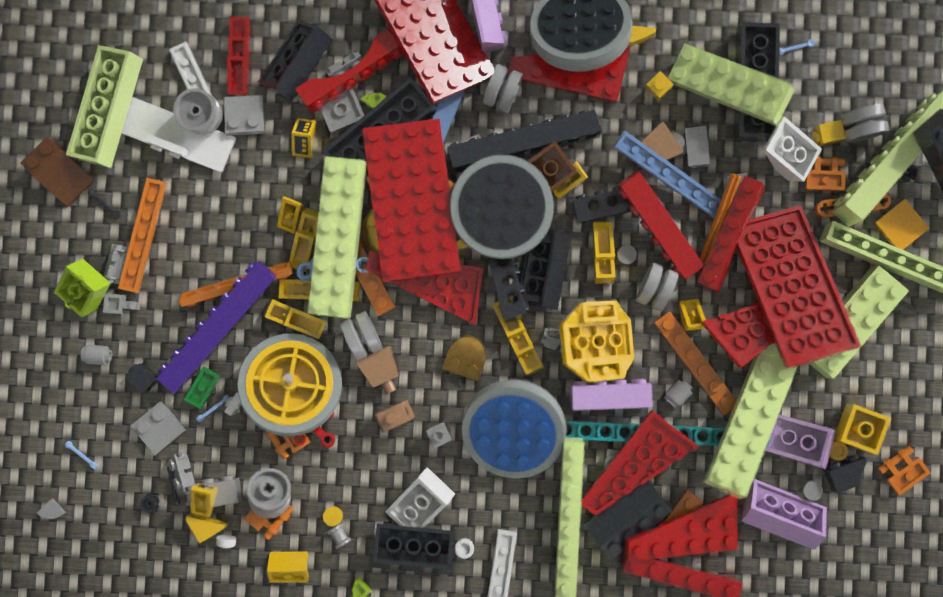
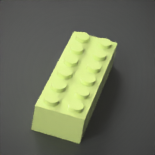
(731, 84)
(104, 106)
(867, 308)

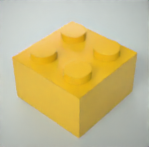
(862, 428)

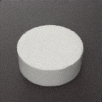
(226, 541)
(464, 548)

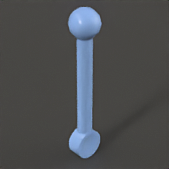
(809, 43)
(201, 417)
(68, 444)

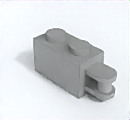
(227, 493)

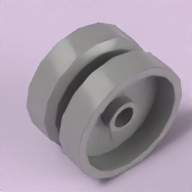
(502, 88)
(198, 111)
(865, 123)
(657, 287)
(358, 337)
(279, 490)

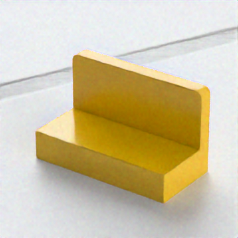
(288, 567)

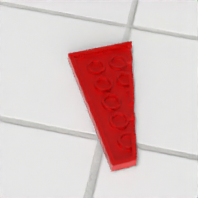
(598, 83)
(452, 292)
(741, 333)
(642, 457)
(694, 532)

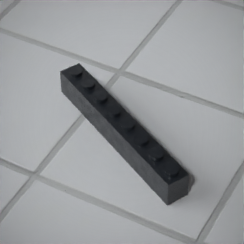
(525, 140)

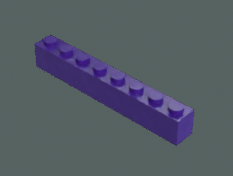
(216, 327)

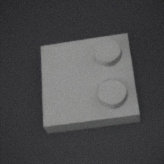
(342, 112)
(244, 115)
(158, 428)

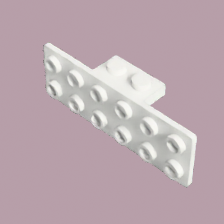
(163, 132)

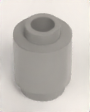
(96, 354)
(678, 393)

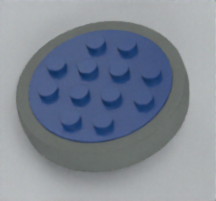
(514, 429)

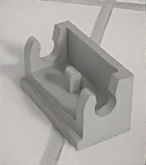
(697, 147)

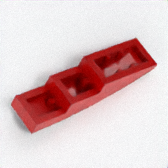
(238, 55)

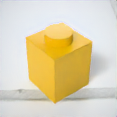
(659, 86)
(829, 133)

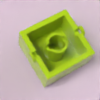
(81, 287)

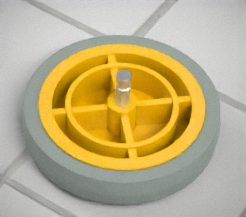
(289, 384)

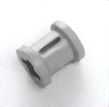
(339, 536)

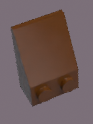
(553, 166)
(57, 171)

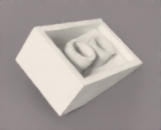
(791, 151)
(420, 501)

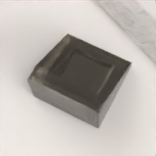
(905, 309)

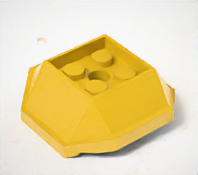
(613, 337)

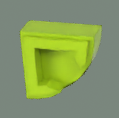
(373, 99)
(360, 588)

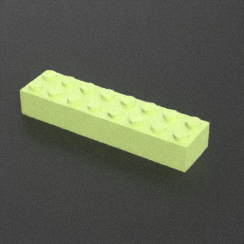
(886, 167)
(337, 237)
(750, 424)

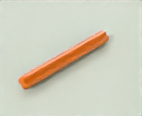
(721, 214)

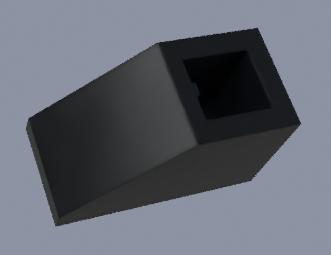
(845, 474)

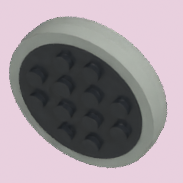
(580, 32)
(501, 206)

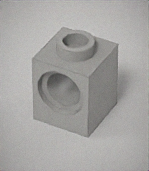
(439, 434)

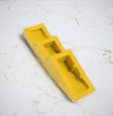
(301, 290)
(520, 342)

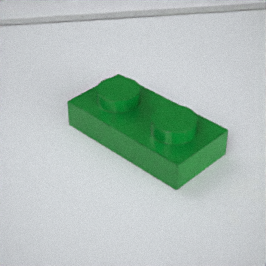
(202, 387)

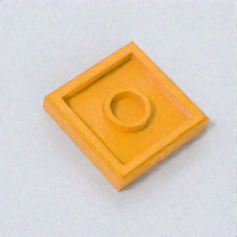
(901, 225)

